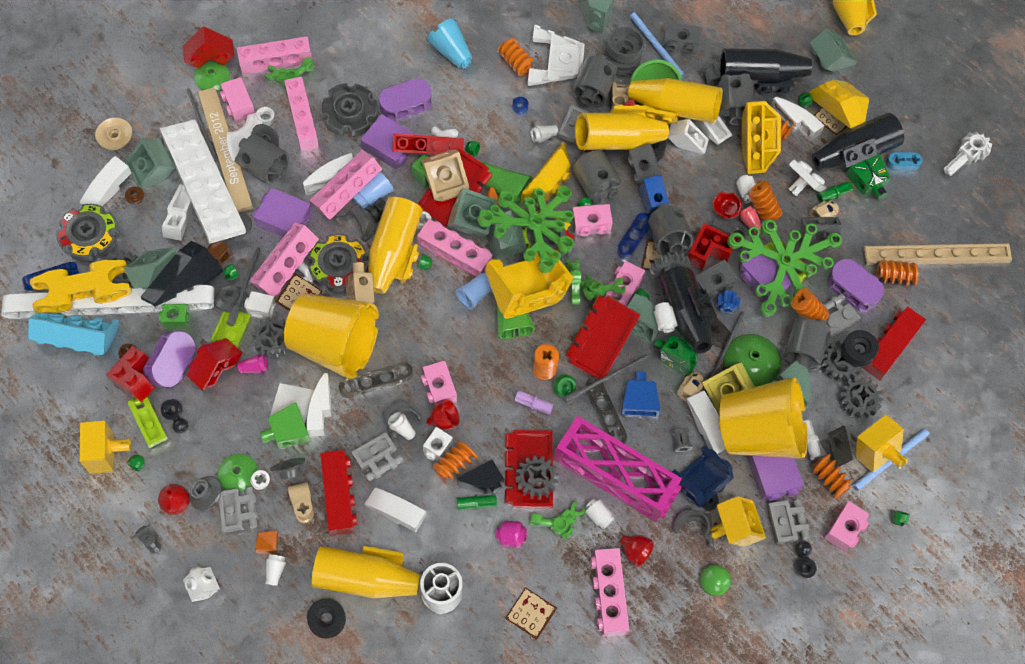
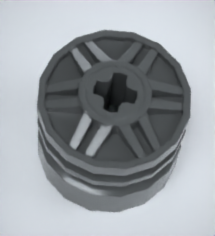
(625, 49)

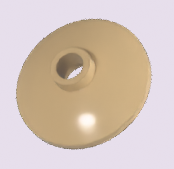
(110, 128)

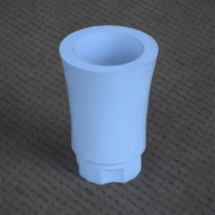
(375, 189)
(473, 291)

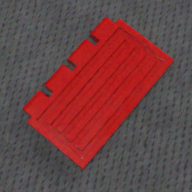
(475, 172)
(604, 337)
(526, 445)

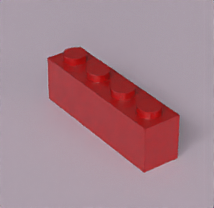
(895, 341)
(337, 492)

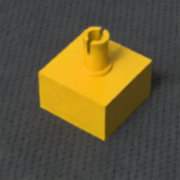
(880, 444)
(98, 446)
(739, 522)

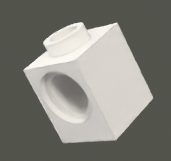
(260, 305)
(440, 437)

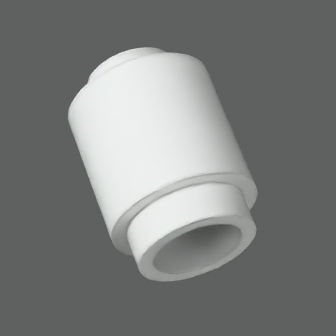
(744, 184)
(665, 317)
(599, 513)

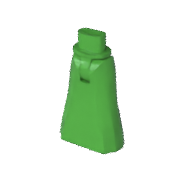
(507, 181)
(506, 327)

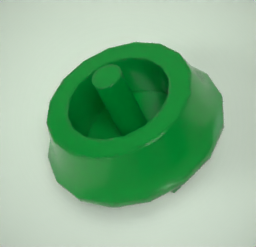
(564, 385)

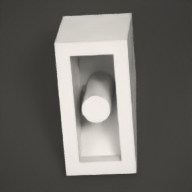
(688, 136)

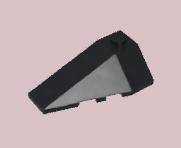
(186, 269)

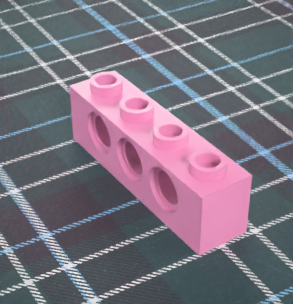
(277, 54)
(301, 114)
(345, 184)
(443, 248)
(274, 264)
(633, 276)
(612, 560)

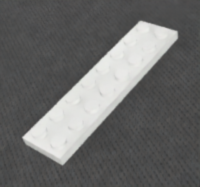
(202, 181)

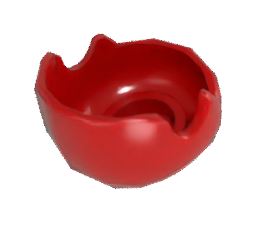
(727, 205)

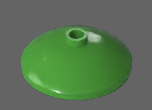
(655, 70)
(760, 369)

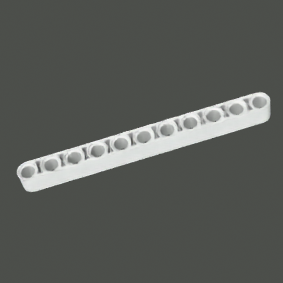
(20, 305)

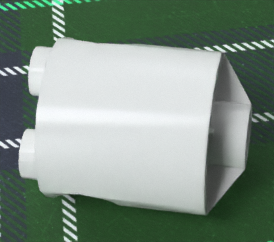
(449, 594)

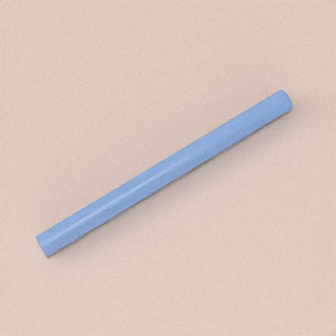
(654, 41)
(905, 448)

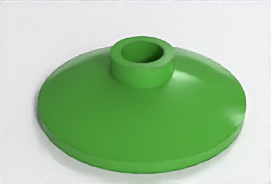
(219, 75)
(237, 481)

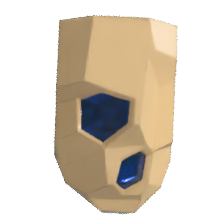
(825, 209)
(691, 385)

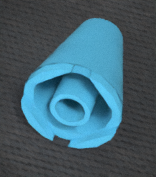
(451, 43)

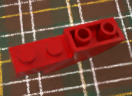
(425, 144)

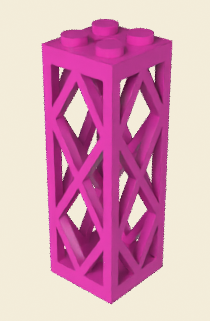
(623, 457)

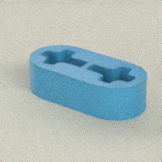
(904, 162)

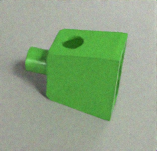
(286, 428)

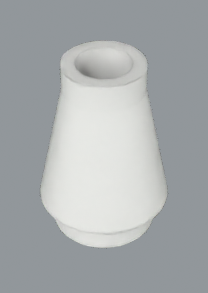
(542, 133)
(401, 425)
(274, 568)

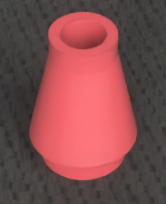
(750, 218)

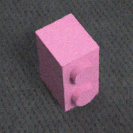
(237, 98)

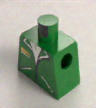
(870, 176)
(677, 354)

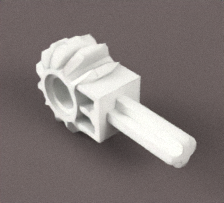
(968, 152)

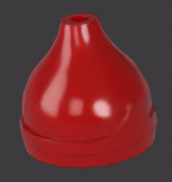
(444, 415)
(173, 499)
(637, 548)

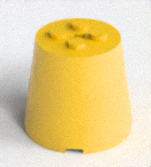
(332, 332)
(765, 421)

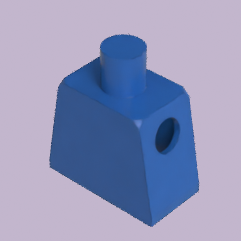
(652, 193)
(641, 397)

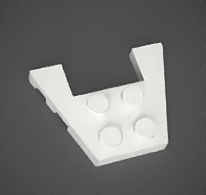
(564, 58)

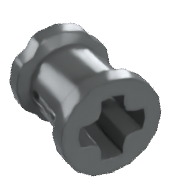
(710, 74)
(680, 435)

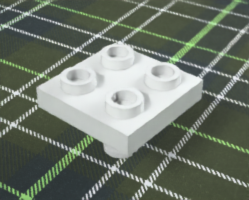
(806, 178)

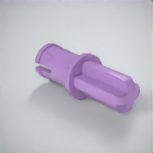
(534, 402)

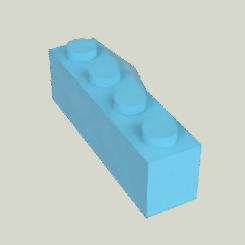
(73, 332)

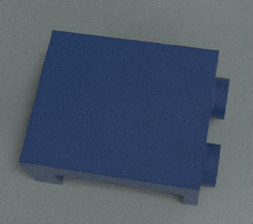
(704, 477)

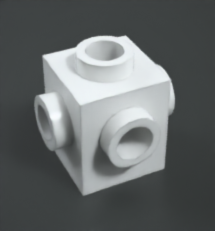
(200, 583)

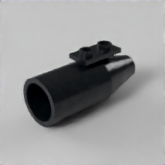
(768, 68)
(860, 143)
(690, 305)

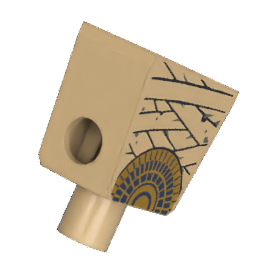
(360, 284)

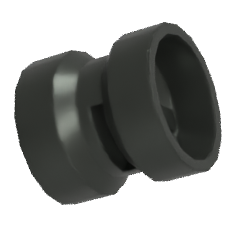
(377, 209)

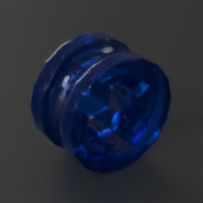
(520, 110)

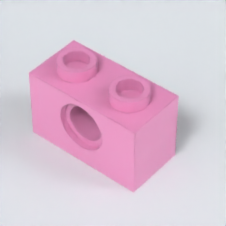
(599, 213)
(438, 374)
(855, 518)

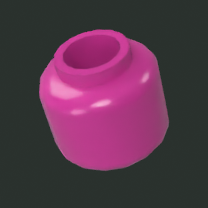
(511, 534)

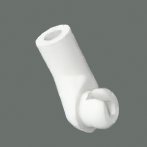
(446, 133)
(305, 271)

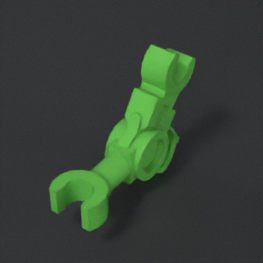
(283, 74)
(573, 269)
(594, 288)
(561, 523)

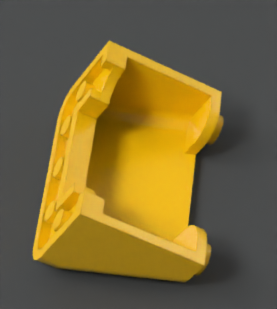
(524, 287)

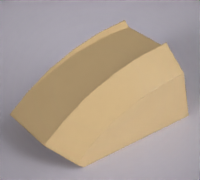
(445, 175)

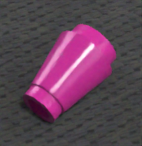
(254, 364)

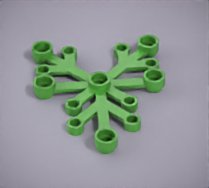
(534, 222)
(805, 252)

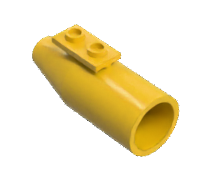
(855, 14)
(677, 98)
(619, 129)
(392, 244)
(365, 574)

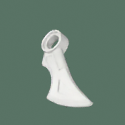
(253, 119)

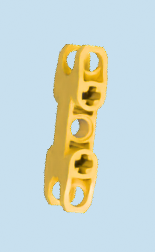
(66, 288)

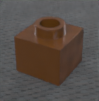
(220, 252)

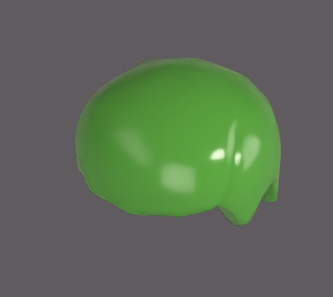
(715, 580)

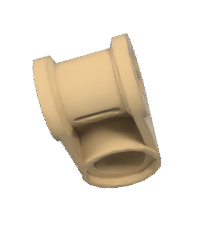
(619, 94)
(301, 499)

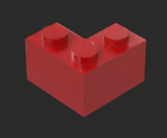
(207, 45)
(709, 243)
(212, 361)
(129, 376)

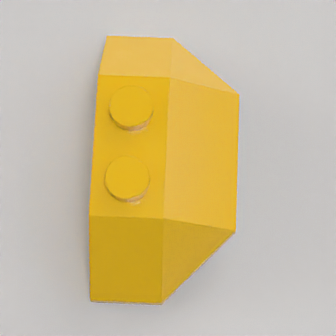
(842, 101)
(760, 136)
(551, 175)

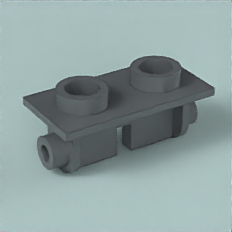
(146, 537)

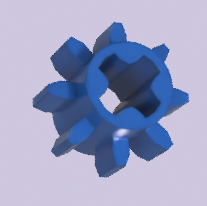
(728, 301)

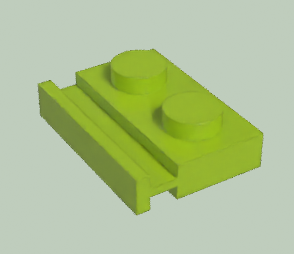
(232, 333)

